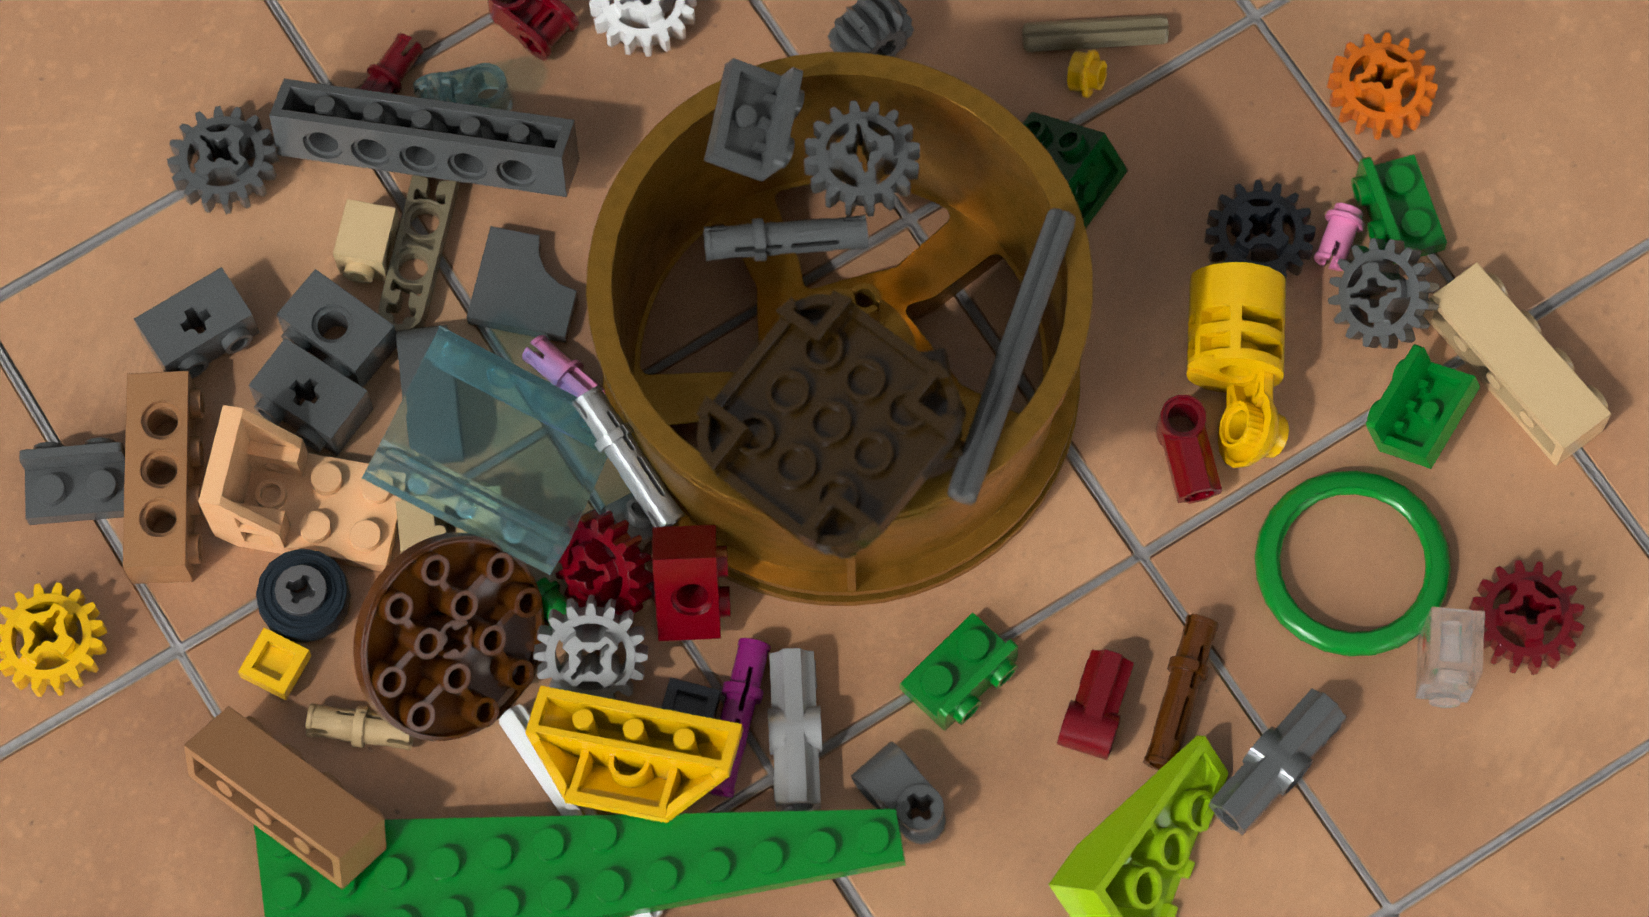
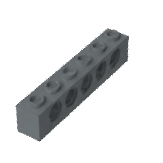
(425, 137)

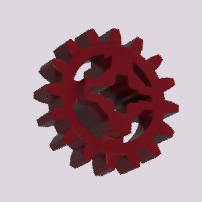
(605, 564)
(1526, 596)

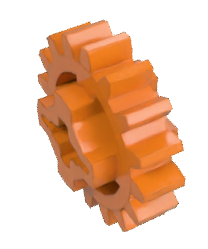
(1386, 79)

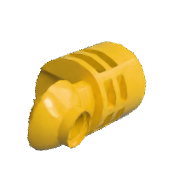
(1240, 351)

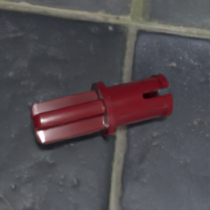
(392, 67)

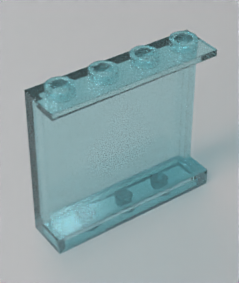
(490, 451)

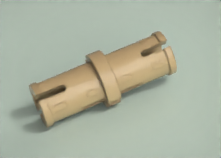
(355, 726)

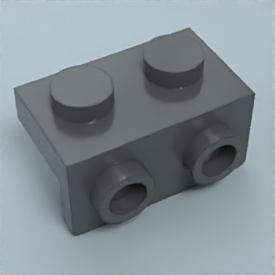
(754, 119)

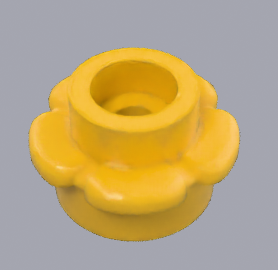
(1086, 72)

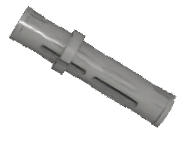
(621, 448)

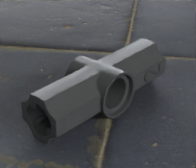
(1277, 761)

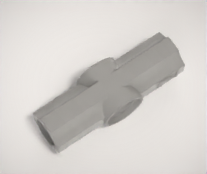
(795, 730)

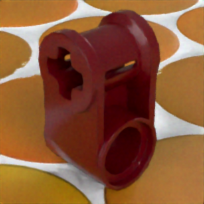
(535, 23)

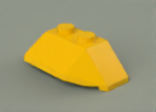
(629, 753)

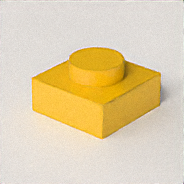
(274, 663)

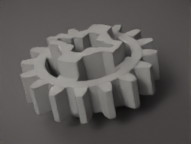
(591, 673)

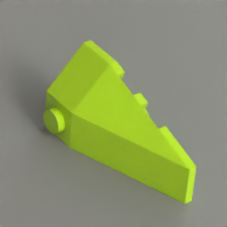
(1145, 845)

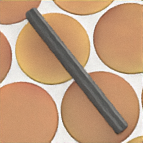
(1011, 356)

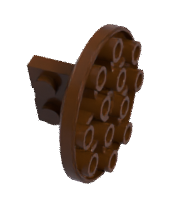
(447, 636)

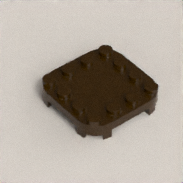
(830, 424)

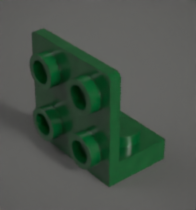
(1083, 158)

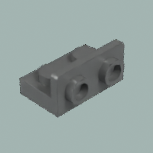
(74, 481)

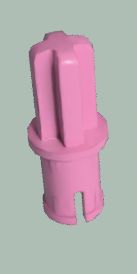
(558, 367)

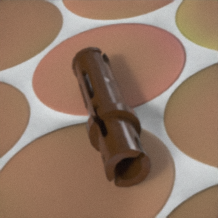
(1186, 673)

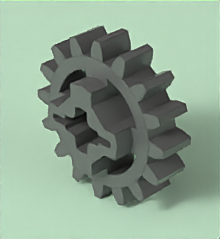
(838, 161)
(222, 180)
(1373, 273)

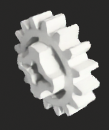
(640, 23)

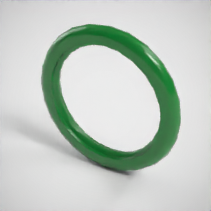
(1315, 633)

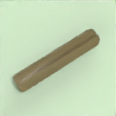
(1095, 33)

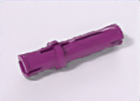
(749, 662)

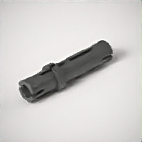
(778, 238)

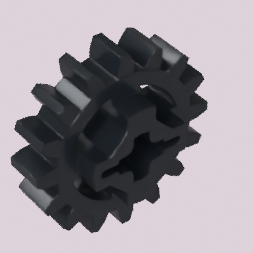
(1255, 214)

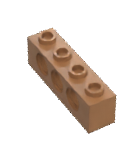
(149, 403)

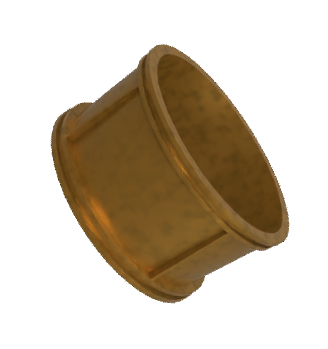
(997, 197)

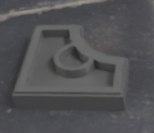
(517, 292)

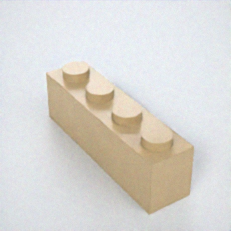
(1518, 363)

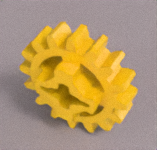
(59, 620)

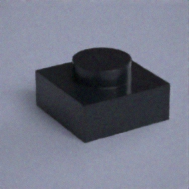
(691, 698)

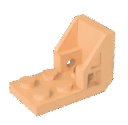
(279, 498)

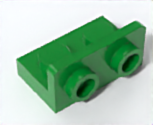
(1398, 204)
(960, 671)

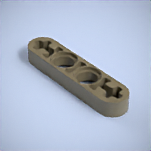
(416, 246)

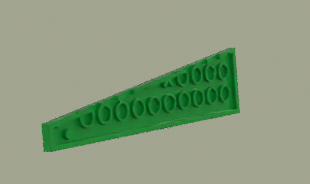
(583, 863)

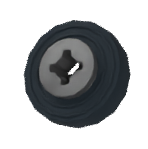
(311, 612)

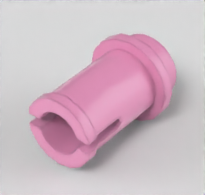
(1339, 235)

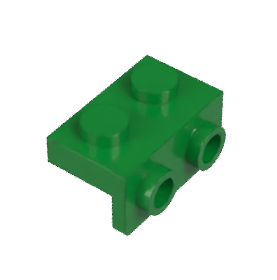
(1420, 408)

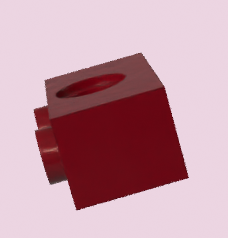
(687, 582)

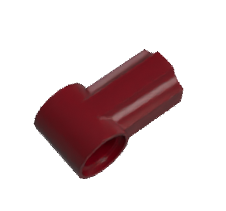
(1188, 453)
(1093, 716)

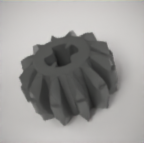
(872, 28)

